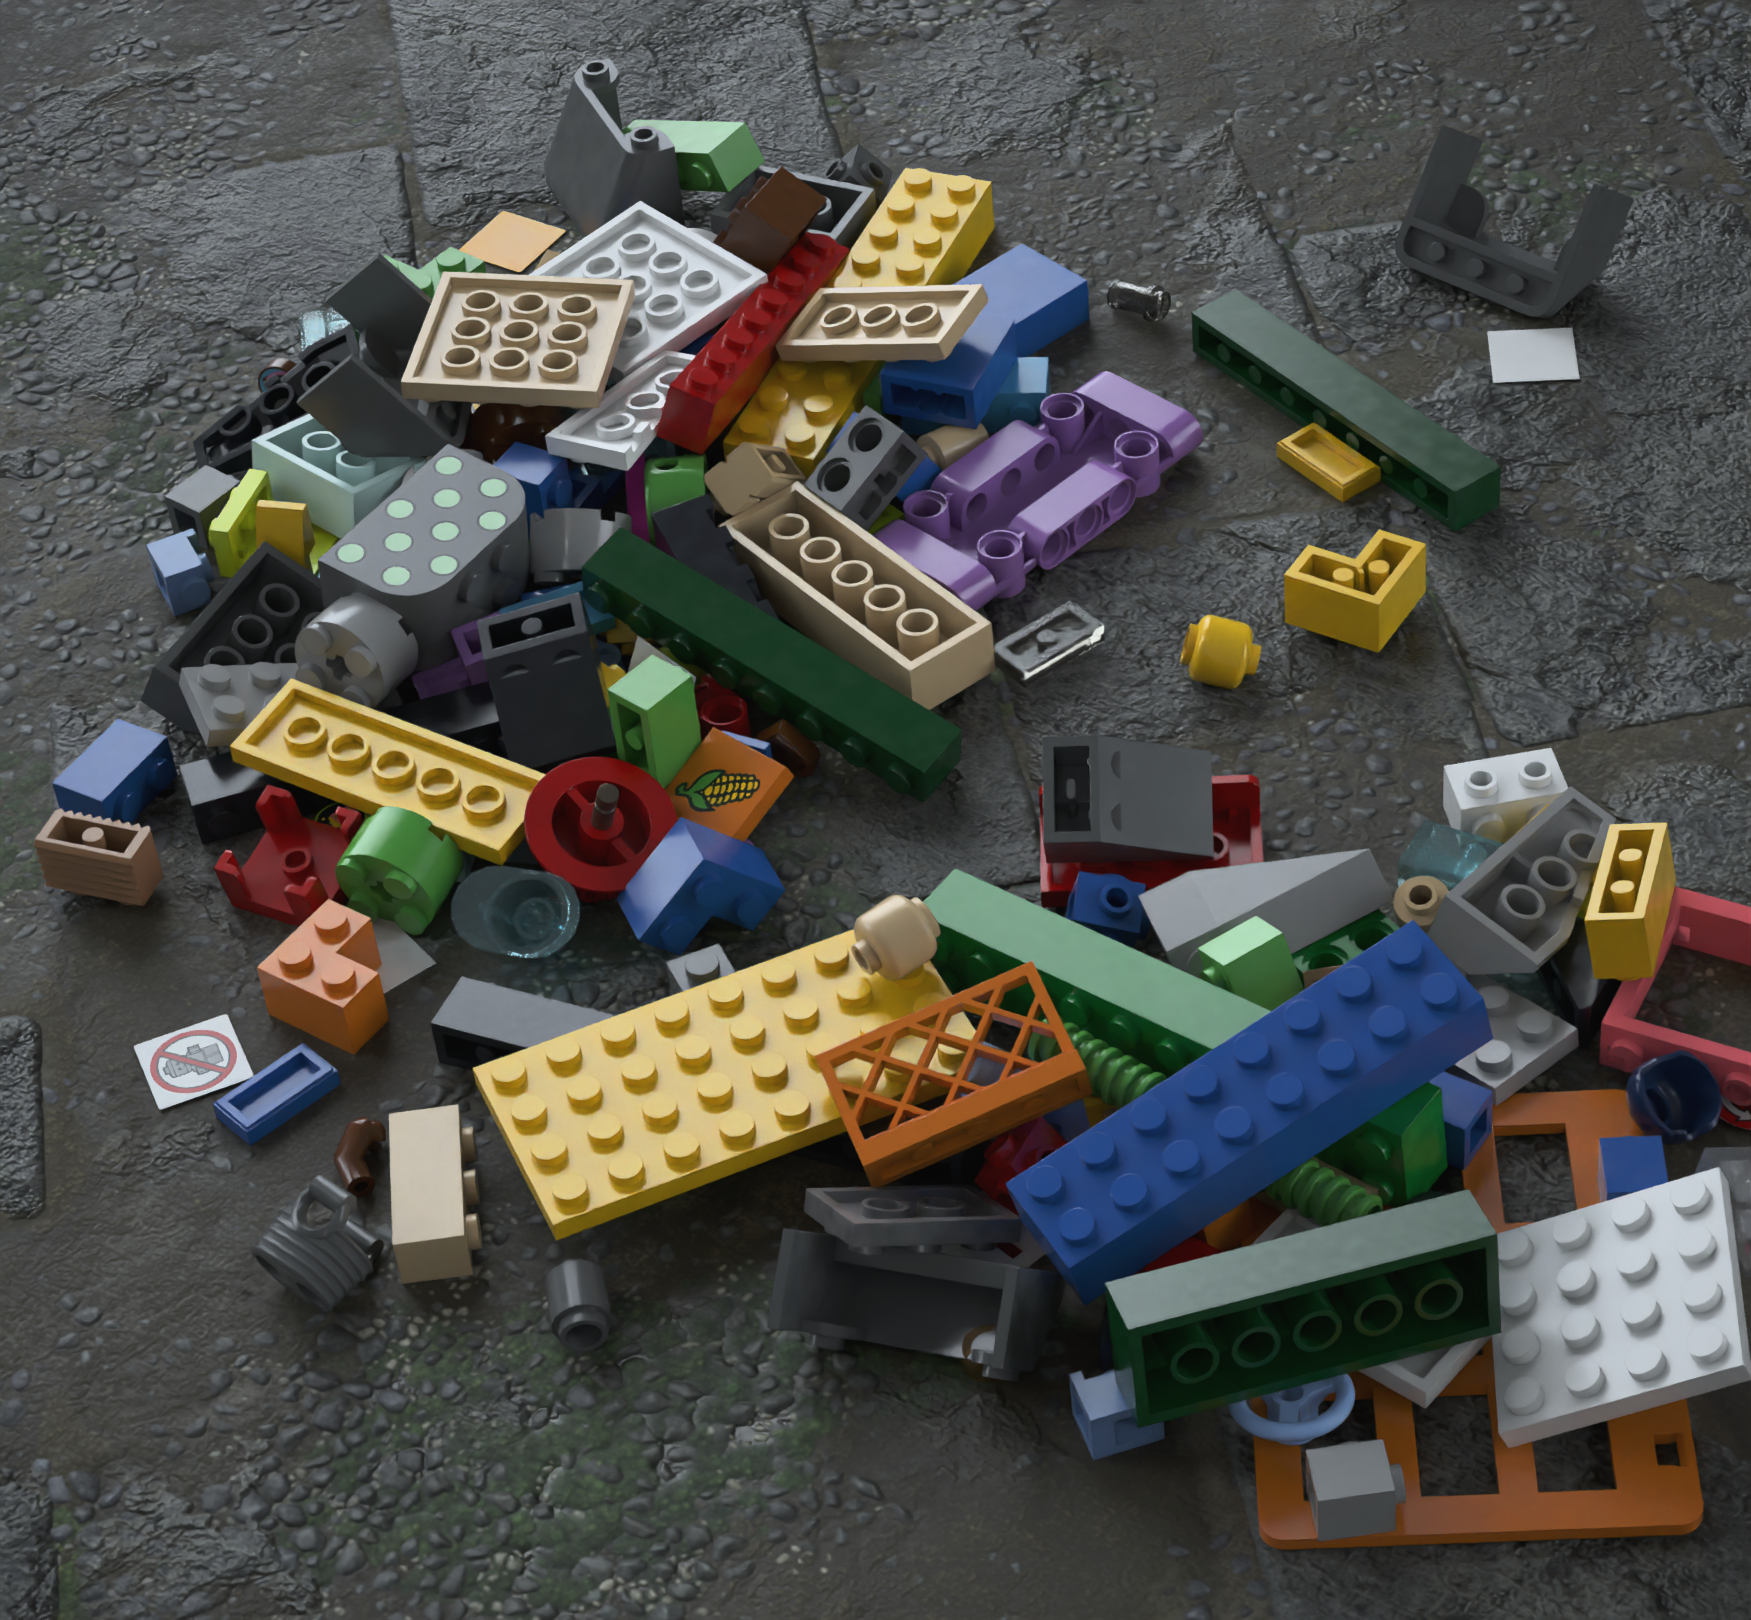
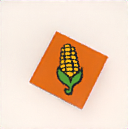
(727, 786)

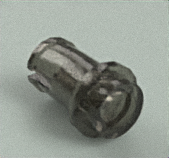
(1149, 302)

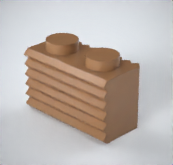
(99, 857)

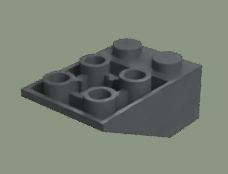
(1125, 800)

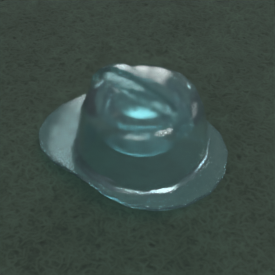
(515, 911)

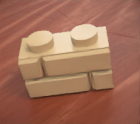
(750, 477)

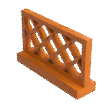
(966, 1119)

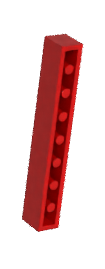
(744, 348)

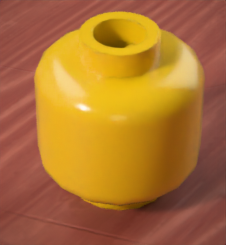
(1220, 652)

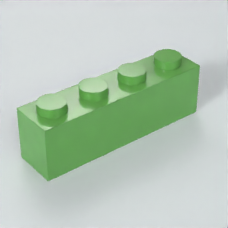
(709, 153)

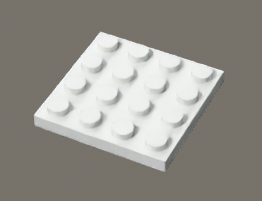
(678, 277)
(1619, 1309)

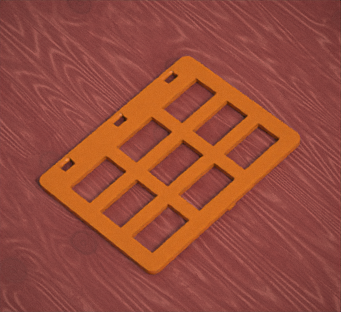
(1646, 1495)

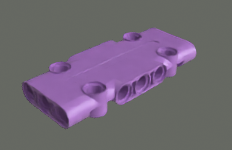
(1041, 488)

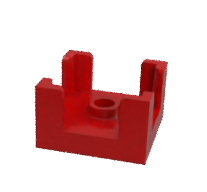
(292, 863)

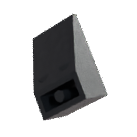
(548, 683)

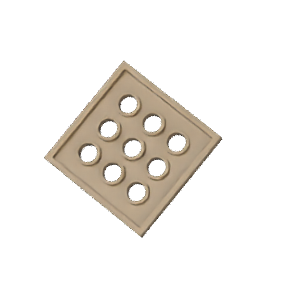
(548, 328)

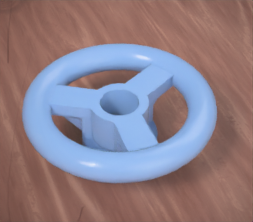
(1294, 1411)

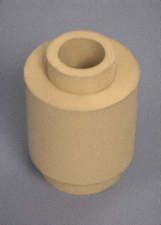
(951, 443)
(1419, 901)

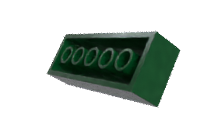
(1304, 1307)

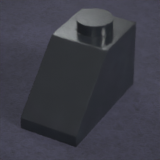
(1574, 990)

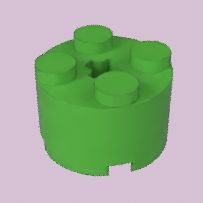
(398, 869)

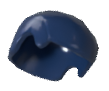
(1674, 1097)

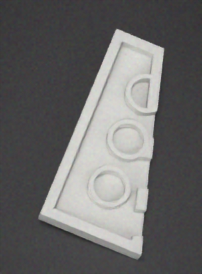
(625, 419)

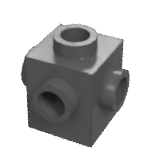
(861, 169)

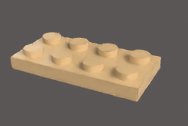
(882, 323)

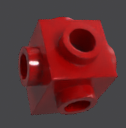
(1013, 1154)

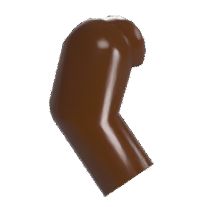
(358, 1138)

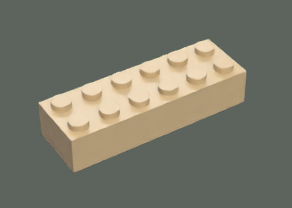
(861, 597)

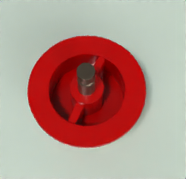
(596, 823)

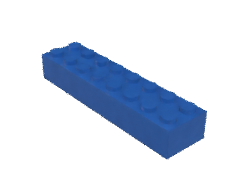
(1250, 1111)

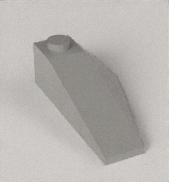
(1527, 893)
(1295, 895)

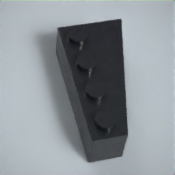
(691, 537)

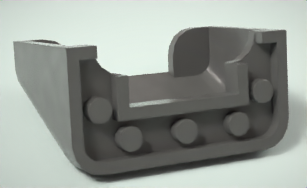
(597, 167)

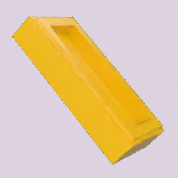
(1328, 462)

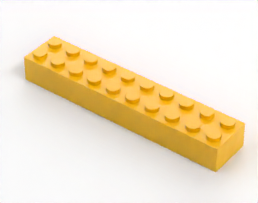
(917, 237)

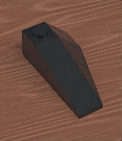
(229, 440)

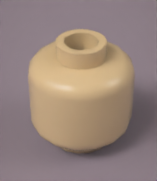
(895, 937)

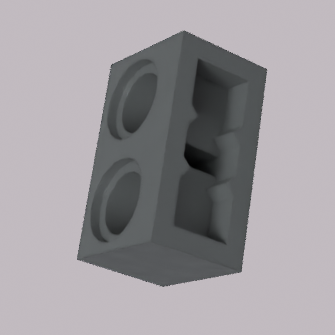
(866, 468)

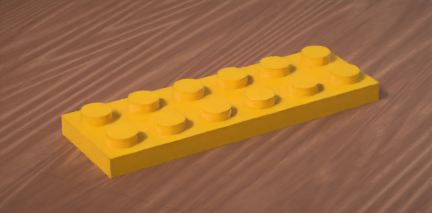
(385, 761)

